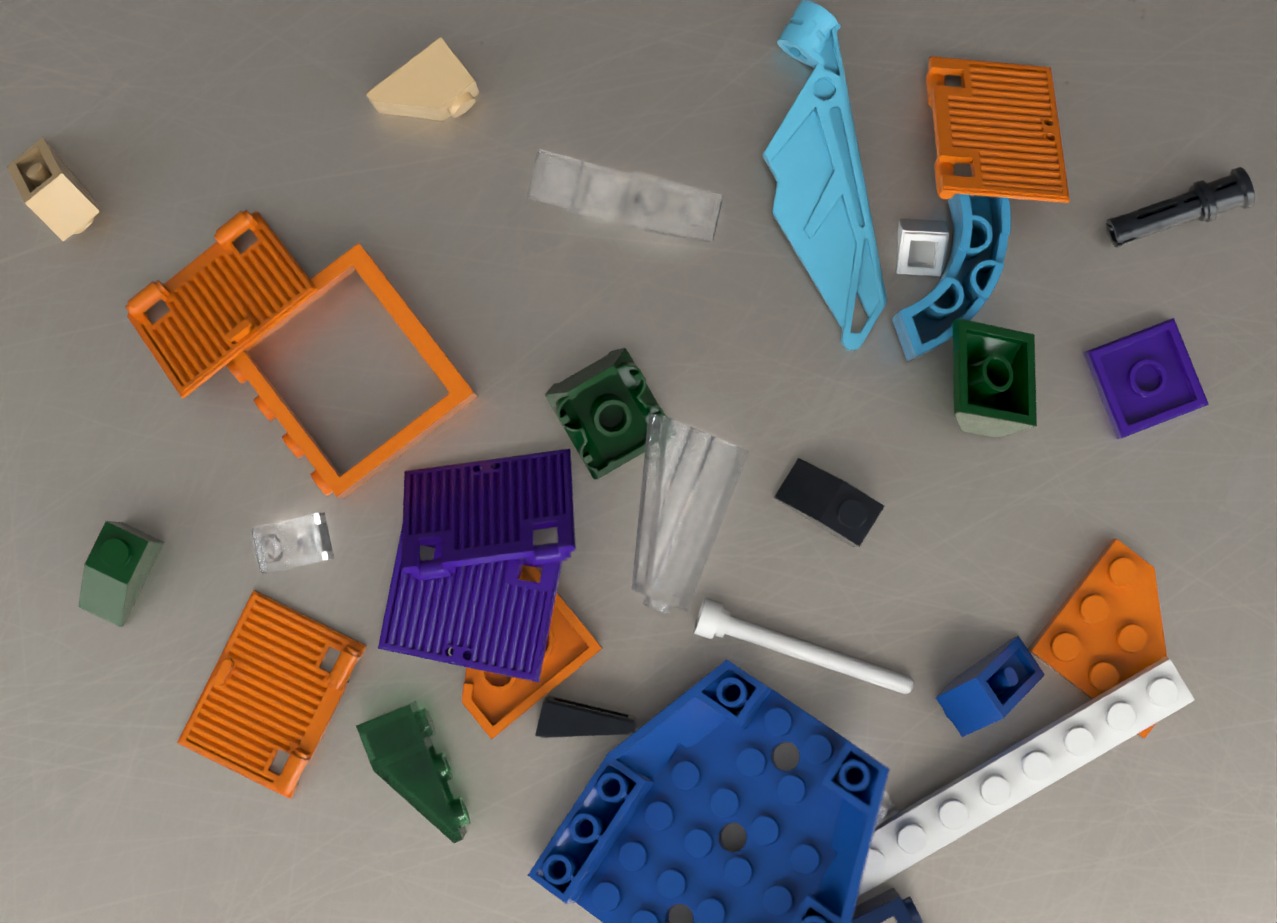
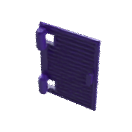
(488, 512)
(480, 612)

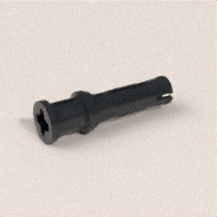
(1200, 203)

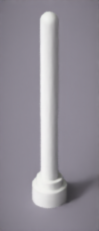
(716, 621)

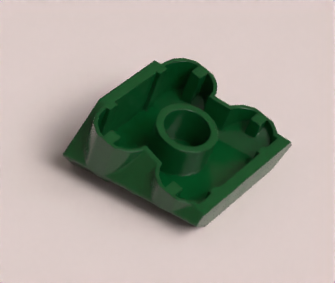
(605, 411)

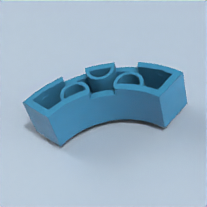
(969, 278)

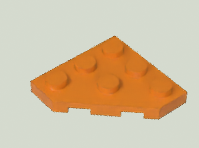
(1106, 625)
(501, 699)

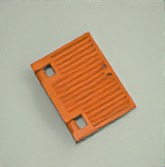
(999, 125)
(220, 303)
(271, 694)

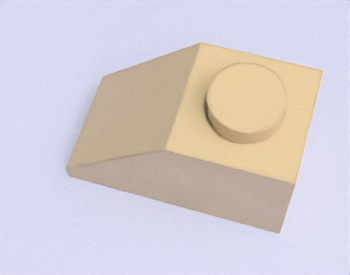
(427, 86)
(53, 190)

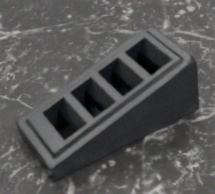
(572, 719)

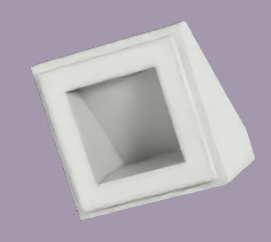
(921, 247)

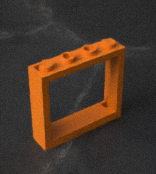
(299, 439)

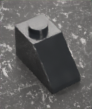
(829, 502)

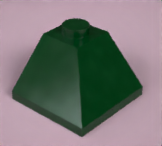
(993, 379)

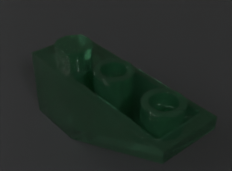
(407, 761)

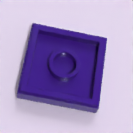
(1145, 378)

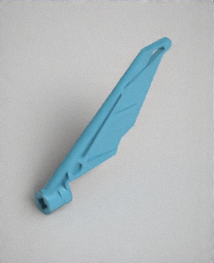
(821, 178)

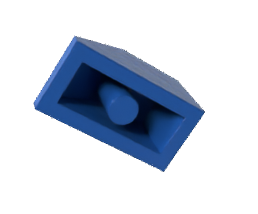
(990, 687)

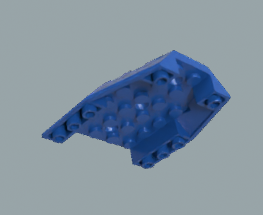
(661, 798)

